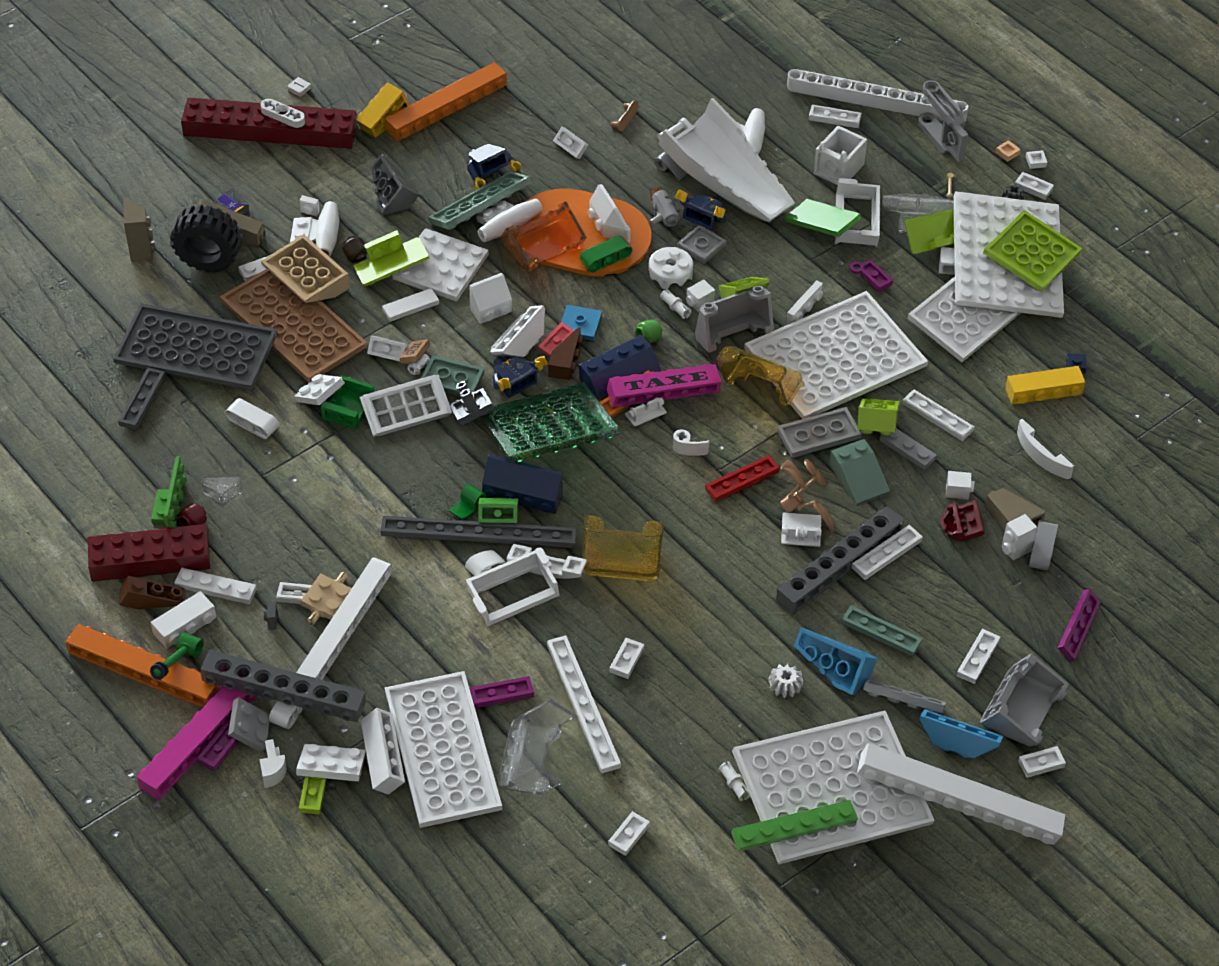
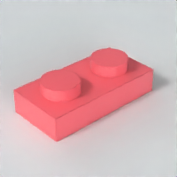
(558, 335)

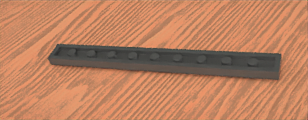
(478, 532)

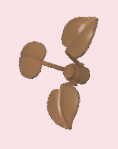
(794, 499)

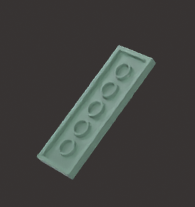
(479, 200)

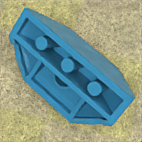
(958, 736)

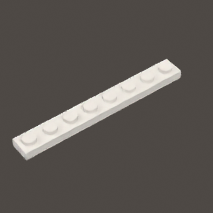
(583, 704)

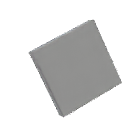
(702, 244)

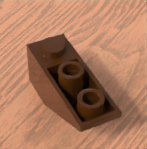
(563, 357)
(147, 594)

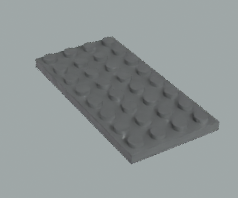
(196, 346)

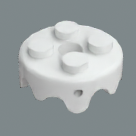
(668, 274)

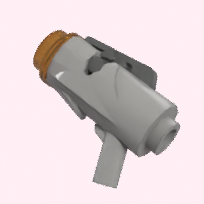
(666, 208)

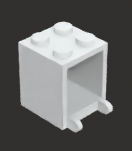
(840, 155)

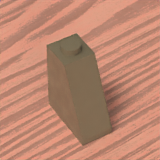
(1007, 506)

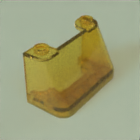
(739, 364)
(622, 552)

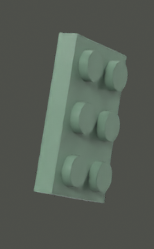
(453, 372)

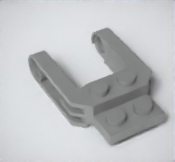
(951, 135)

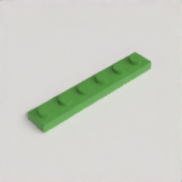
(794, 825)

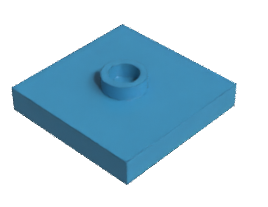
(584, 318)

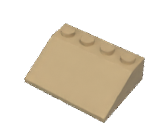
(307, 271)

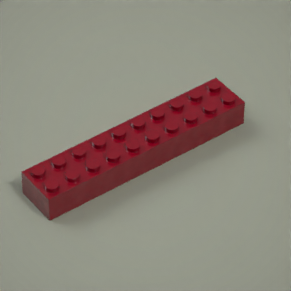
(246, 122)

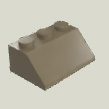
(138, 231)

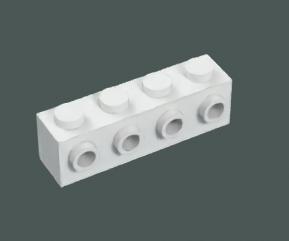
(382, 751)

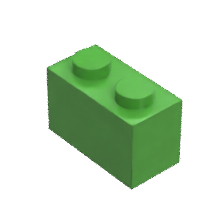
(498, 510)

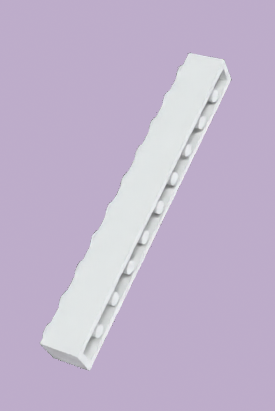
(961, 794)

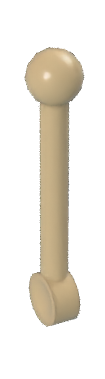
(950, 176)

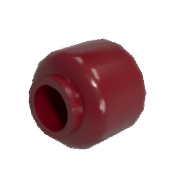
(192, 515)

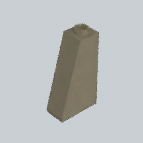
(251, 228)

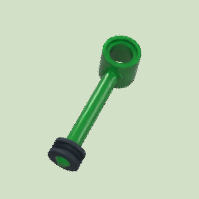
(186, 645)

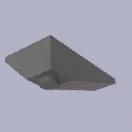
(392, 187)

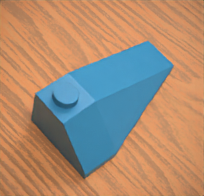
(841, 663)

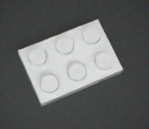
(331, 762)

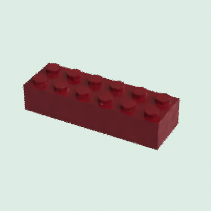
(148, 552)

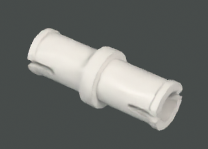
(675, 304)
(734, 781)

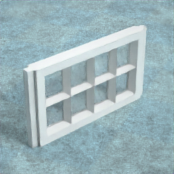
(405, 405)

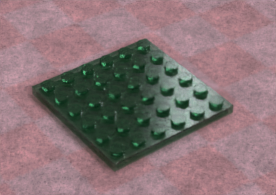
(549, 422)

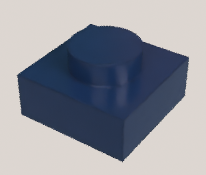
(1077, 360)

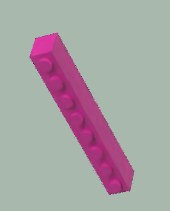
(188, 744)

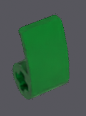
(469, 502)

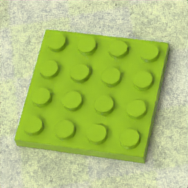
(1032, 250)

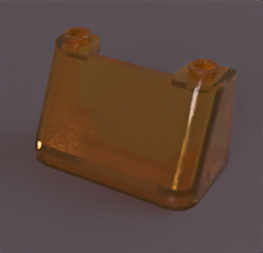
(544, 237)

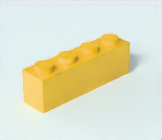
(1045, 385)

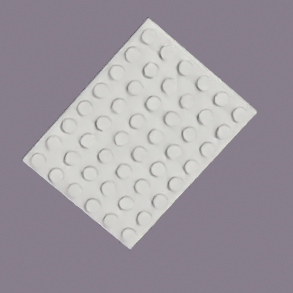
(983, 281)
(840, 353)
(821, 769)

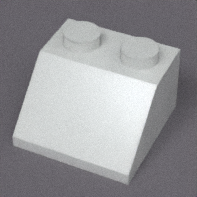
(490, 298)

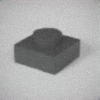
(271, 615)

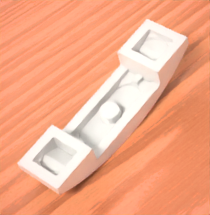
(1056, 465)
(560, 568)

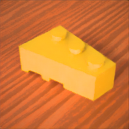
(385, 103)

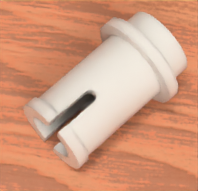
(415, 368)

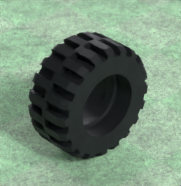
(210, 224)

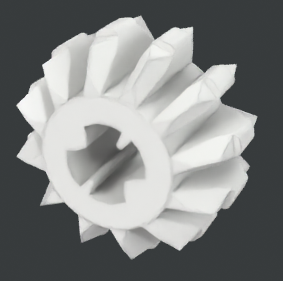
(785, 680)

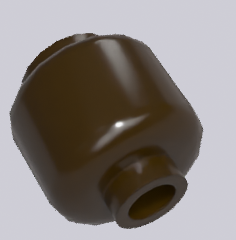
(354, 249)

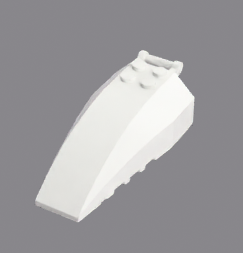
(725, 162)

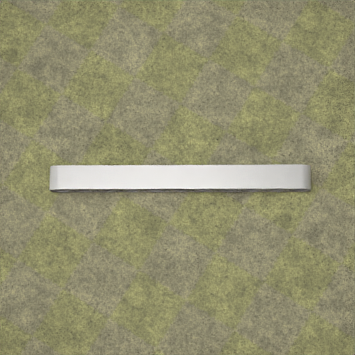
(863, 93)
(337, 633)

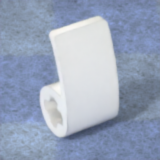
(683, 446)
(483, 562)

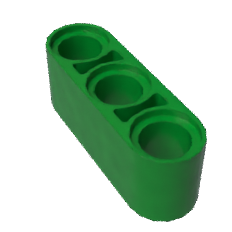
(605, 254)

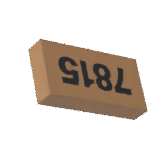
(414, 351)

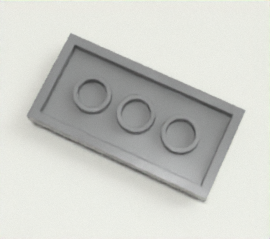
(819, 432)

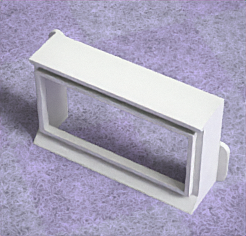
(852, 189)
(509, 571)

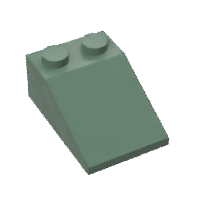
(859, 472)

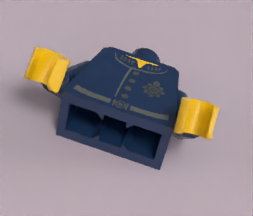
(488, 160)
(702, 209)
(516, 374)

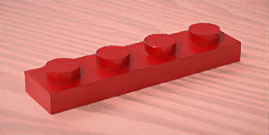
(742, 478)

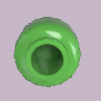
(650, 330)

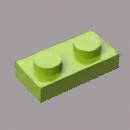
(312, 795)

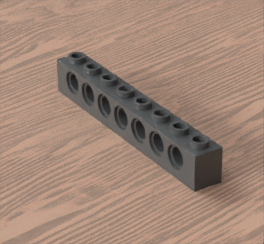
(838, 560)
(294, 683)

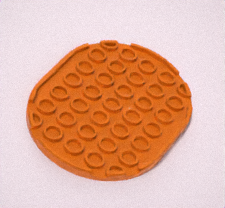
(579, 204)

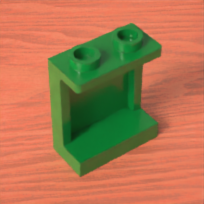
(345, 404)

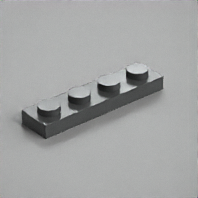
(141, 398)

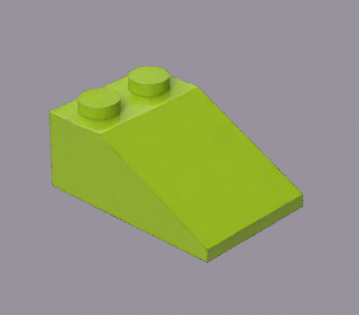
(742, 285)
(878, 416)

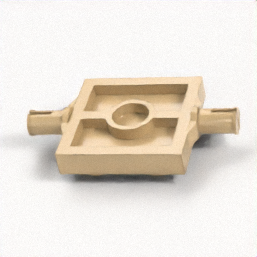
(325, 596)

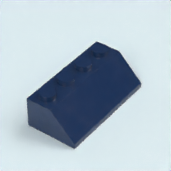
(624, 360)
(531, 484)

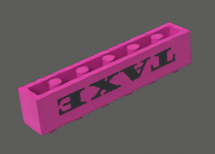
(664, 385)

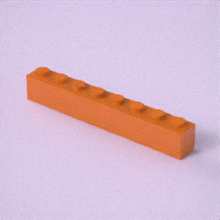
(445, 101)
(136, 665)

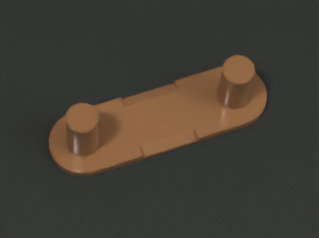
(626, 117)

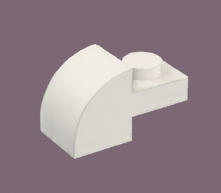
(274, 766)

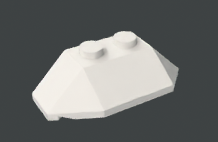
(607, 216)
(521, 334)

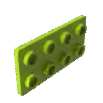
(930, 231)
(388, 257)

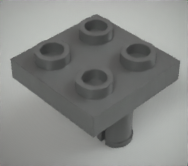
(471, 404)

